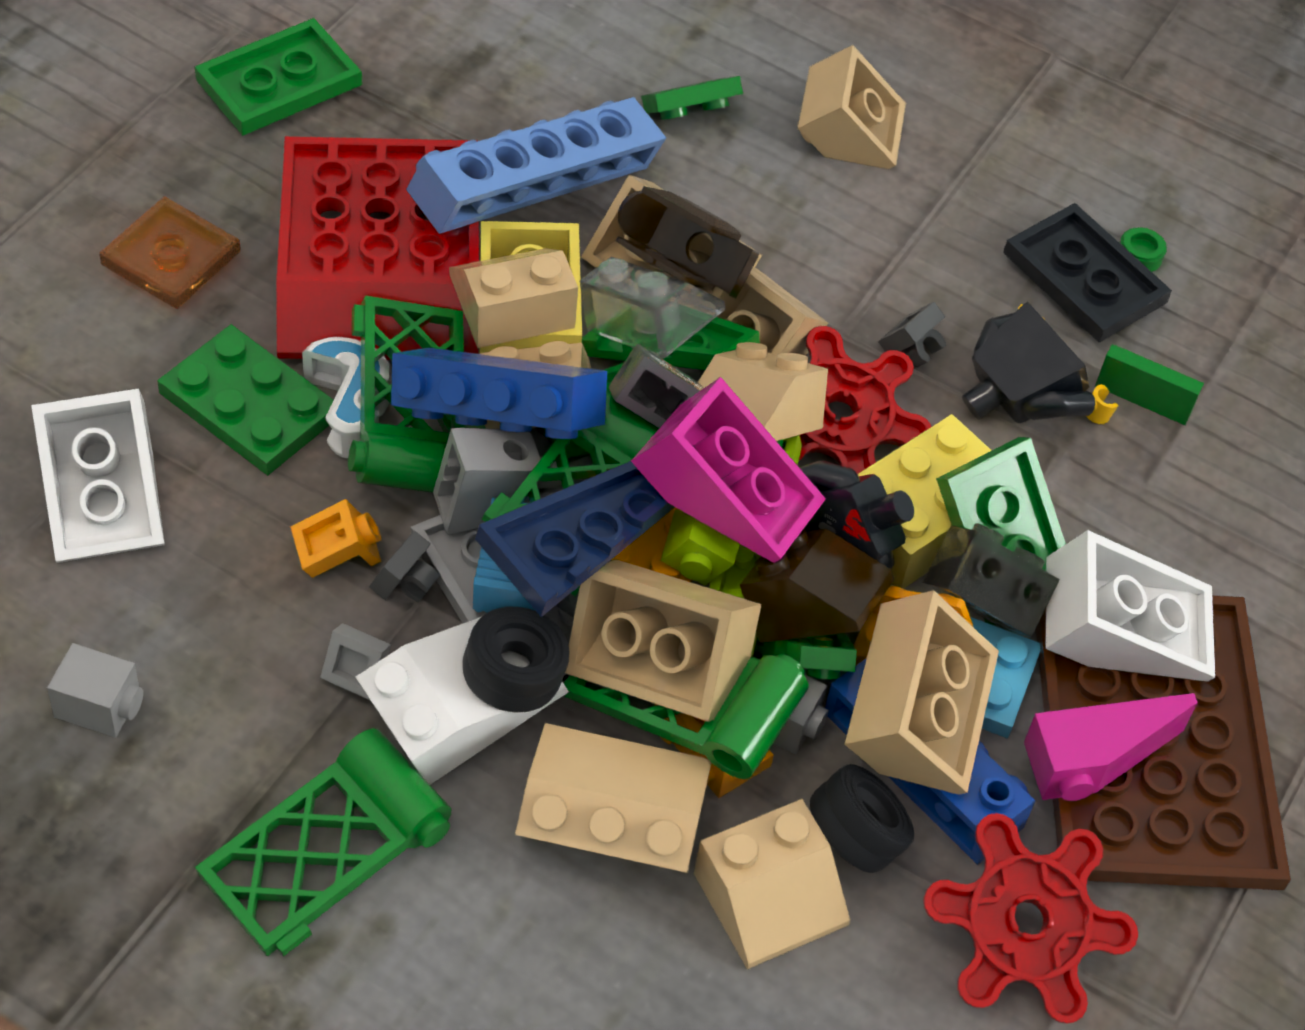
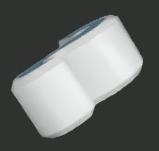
(337, 366)

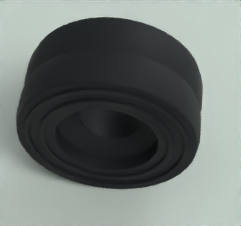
(508, 685)
(862, 818)

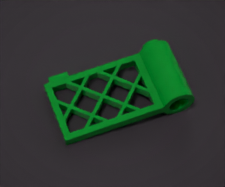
(608, 445)
(397, 453)
(743, 726)
(377, 784)

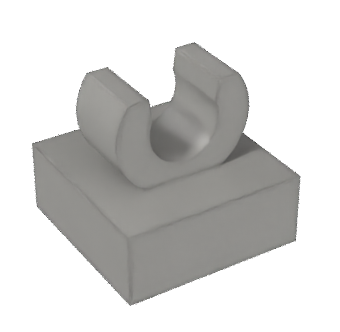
(351, 654)

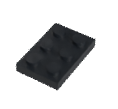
(1087, 272)

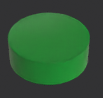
(1145, 246)

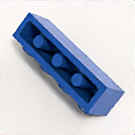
(499, 390)
(989, 789)

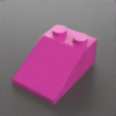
(729, 472)

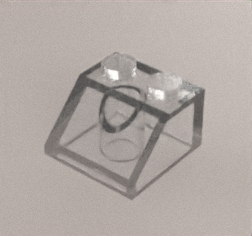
(644, 306)

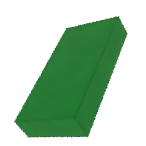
(1149, 384)

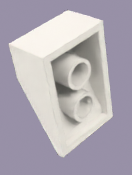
(98, 475)
(1128, 612)
(432, 707)

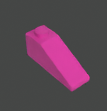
(1093, 745)

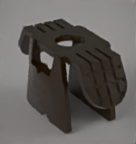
(669, 226)

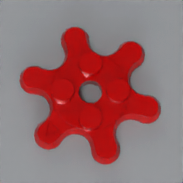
(870, 395)
(1058, 890)

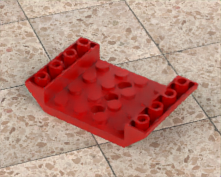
(340, 260)

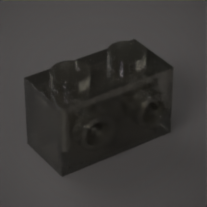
(992, 579)

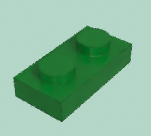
(711, 94)

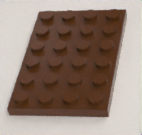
(1201, 802)

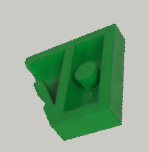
(821, 655)

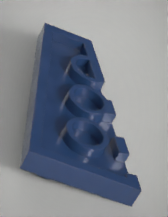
(571, 533)

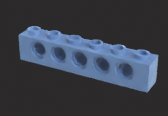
(534, 163)

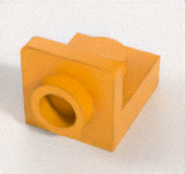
(335, 538)

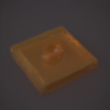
(170, 252)

